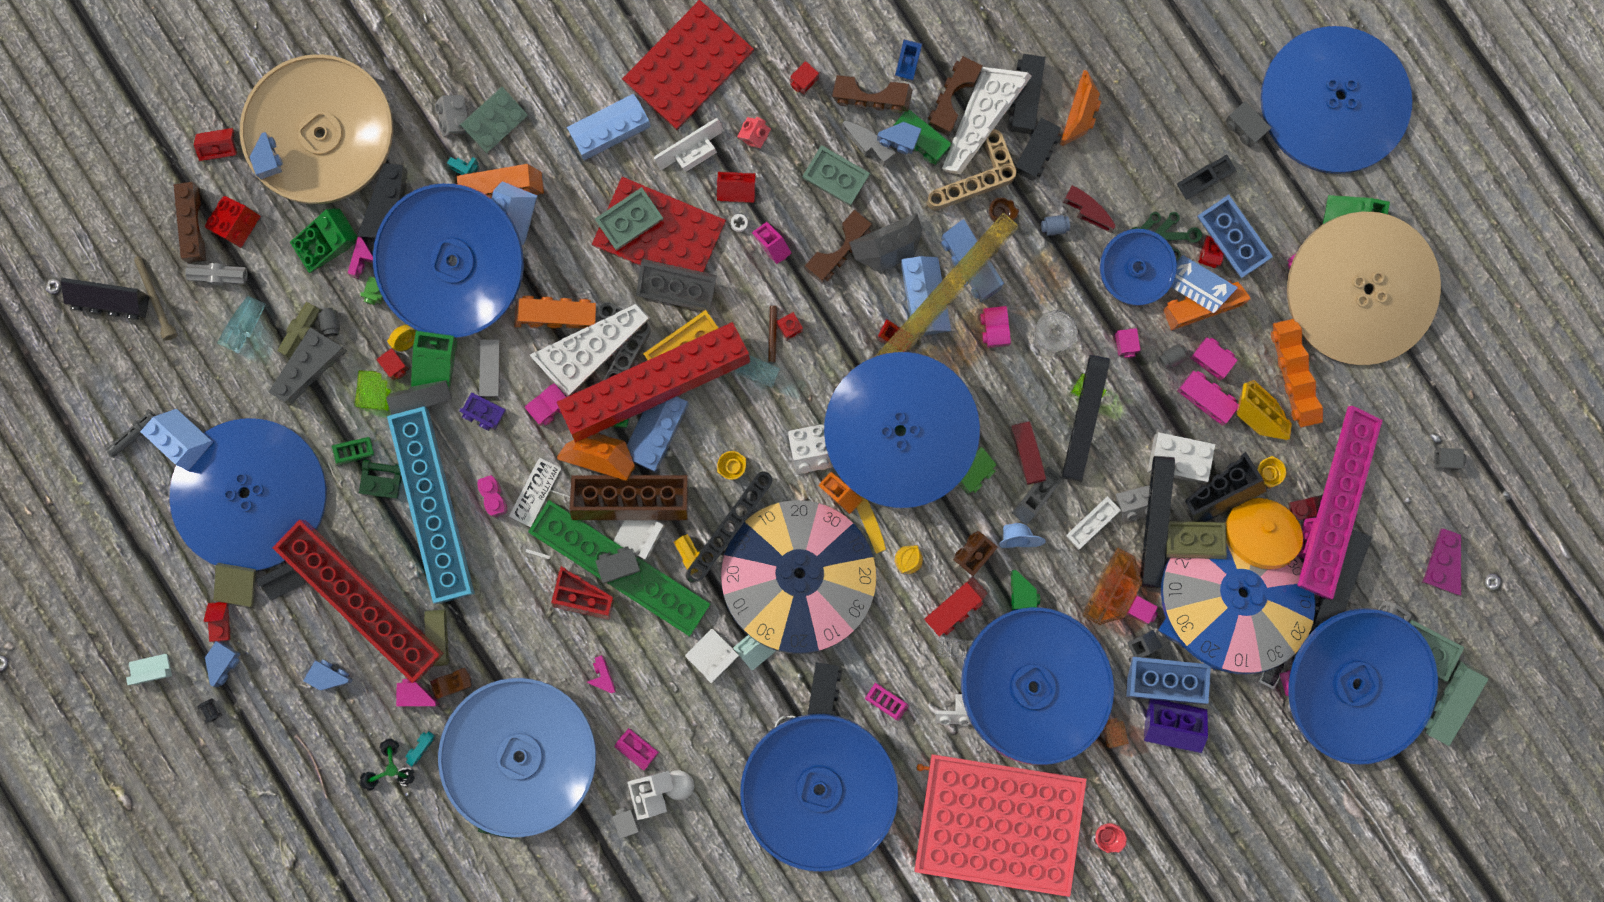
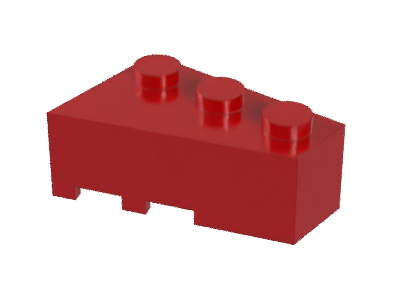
(579, 596)

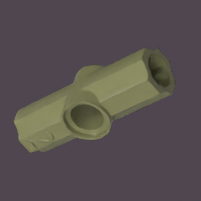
(298, 328)

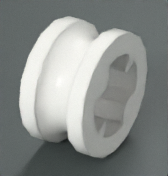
(742, 227)

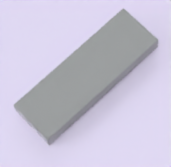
(489, 368)

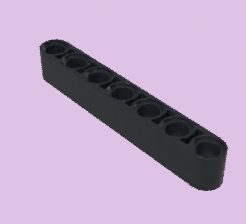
(1085, 418)
(735, 520)
(1157, 521)

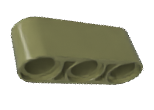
(437, 632)

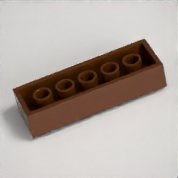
(635, 499)

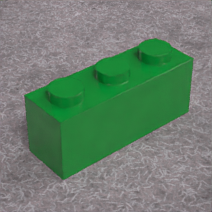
(930, 142)

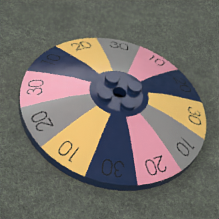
(791, 611)

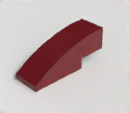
(1089, 209)
(1028, 453)

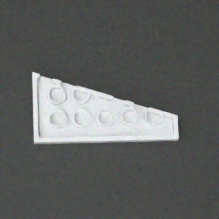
(988, 103)
(582, 353)

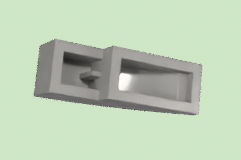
(867, 142)

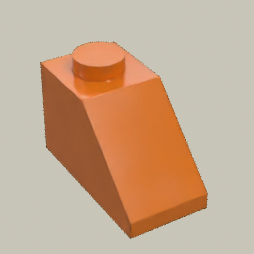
(840, 492)

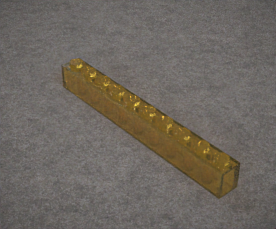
(951, 286)

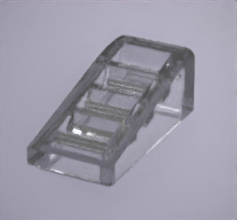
(940, 647)

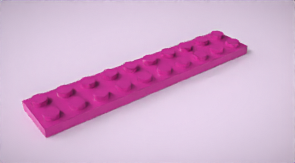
(1340, 503)

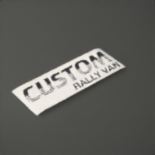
(535, 492)

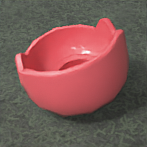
(1110, 838)

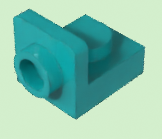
(460, 166)

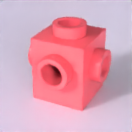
(754, 132)

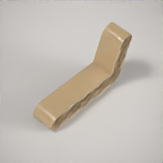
(978, 180)

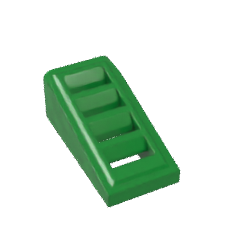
(342, 446)

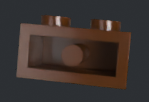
(975, 552)

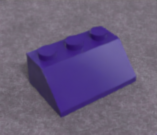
(1176, 725)

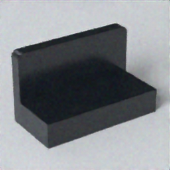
(280, 581)

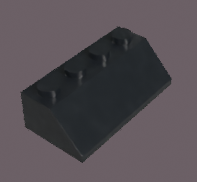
(104, 298)

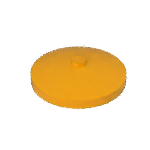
(1264, 533)

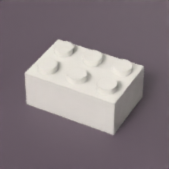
(1191, 456)

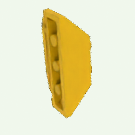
(1263, 412)

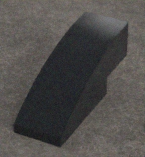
(1207, 177)

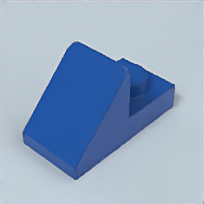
(908, 59)

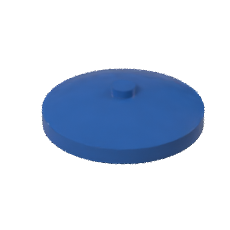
(1138, 267)

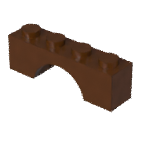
(965, 75)
(893, 97)
(190, 238)
(822, 265)

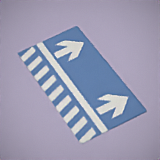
(1201, 284)

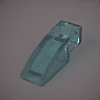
(241, 324)
(759, 371)

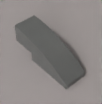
(418, 397)

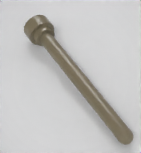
(167, 331)

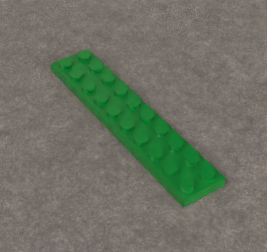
(648, 588)

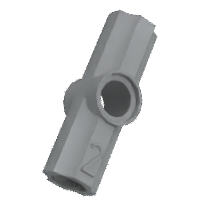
(216, 274)

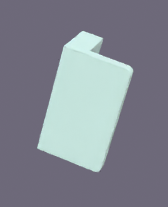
(752, 652)
(149, 669)

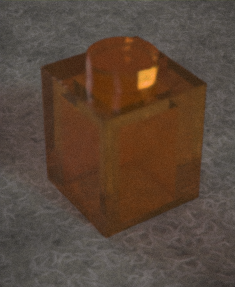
(1115, 733)

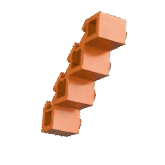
(1298, 380)

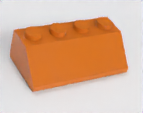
(1188, 311)

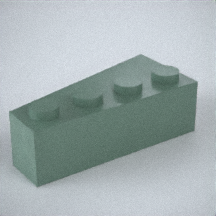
(1455, 702)

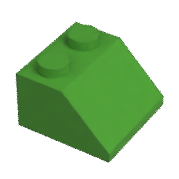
(981, 468)

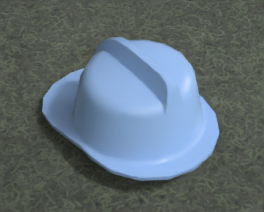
(1019, 536)

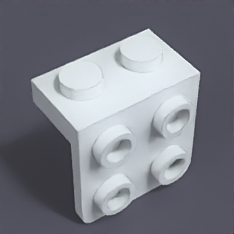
(809, 449)

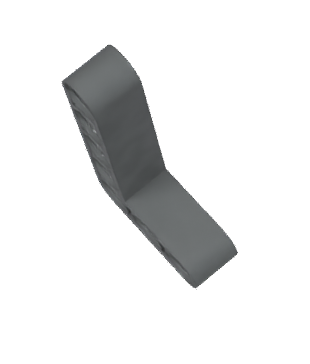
(624, 352)

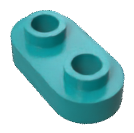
(425, 741)

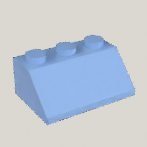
(517, 204)
(177, 438)

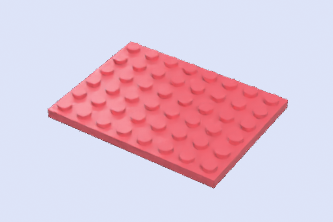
(1000, 825)

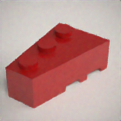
(956, 607)

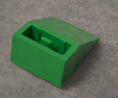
(1342, 205)
(324, 239)
(432, 358)

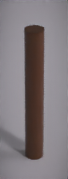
(772, 334)

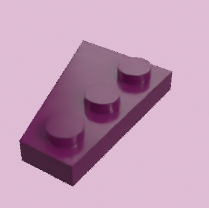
(1445, 563)

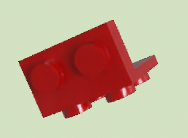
(232, 221)

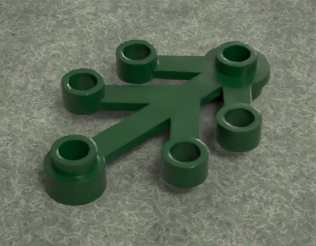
(1171, 235)

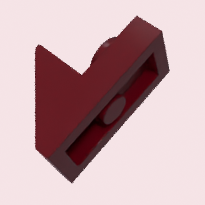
(1305, 508)

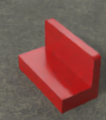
(215, 144)
(736, 187)

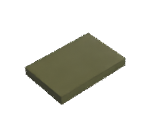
(1196, 540)

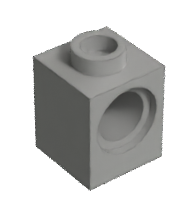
(625, 822)

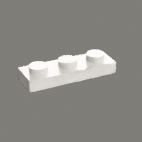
(1092, 523)

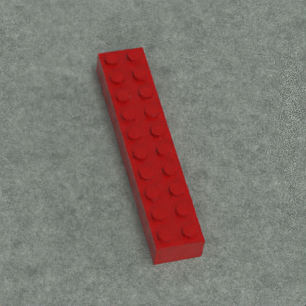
(653, 382)
(358, 601)

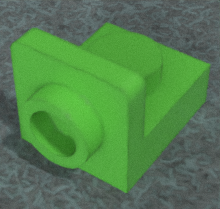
(371, 292)

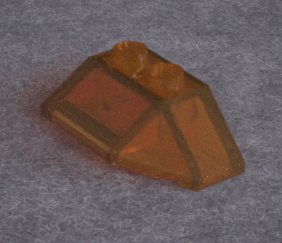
(1114, 589)

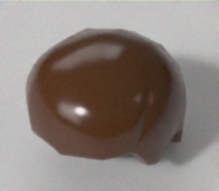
(1002, 205)

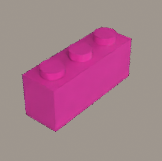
(1208, 397)

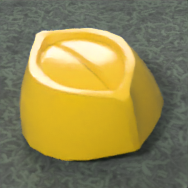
(402, 338)
(731, 465)
(1272, 471)
(908, 559)

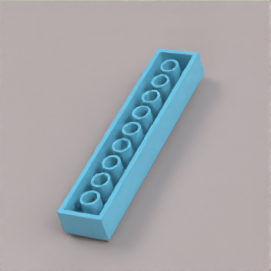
(430, 505)

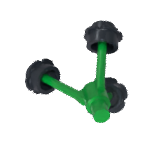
(404, 775)

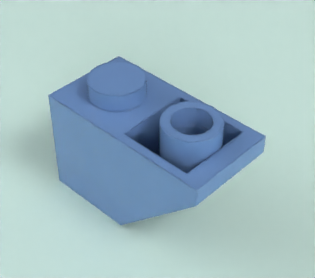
(901, 136)
(264, 158)
(219, 662)
(325, 677)

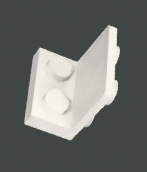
(640, 536)
(712, 656)

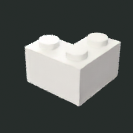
(647, 794)

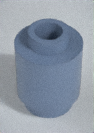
(1055, 225)

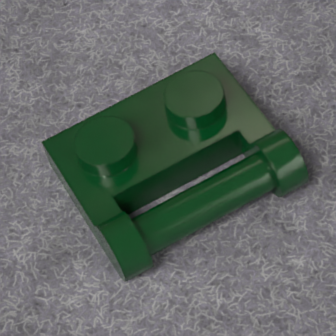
(380, 485)

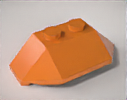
(1082, 110)
(600, 455)

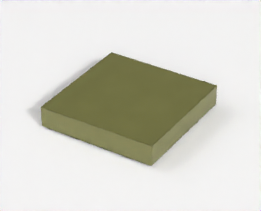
(234, 584)

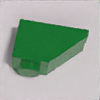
(1023, 592)

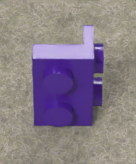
(482, 411)

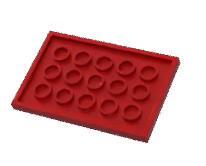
(688, 64)
(680, 240)

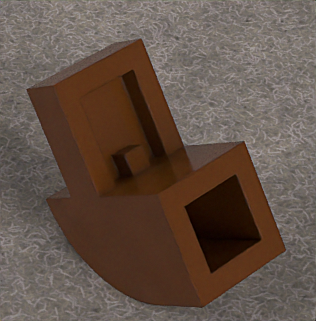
(451, 683)

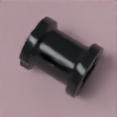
(204, 708)

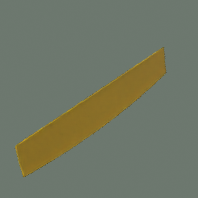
(871, 525)

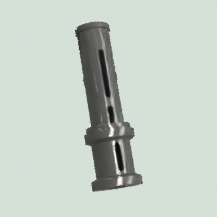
(129, 436)

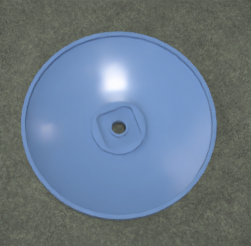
(480, 763)

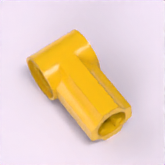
(687, 551)

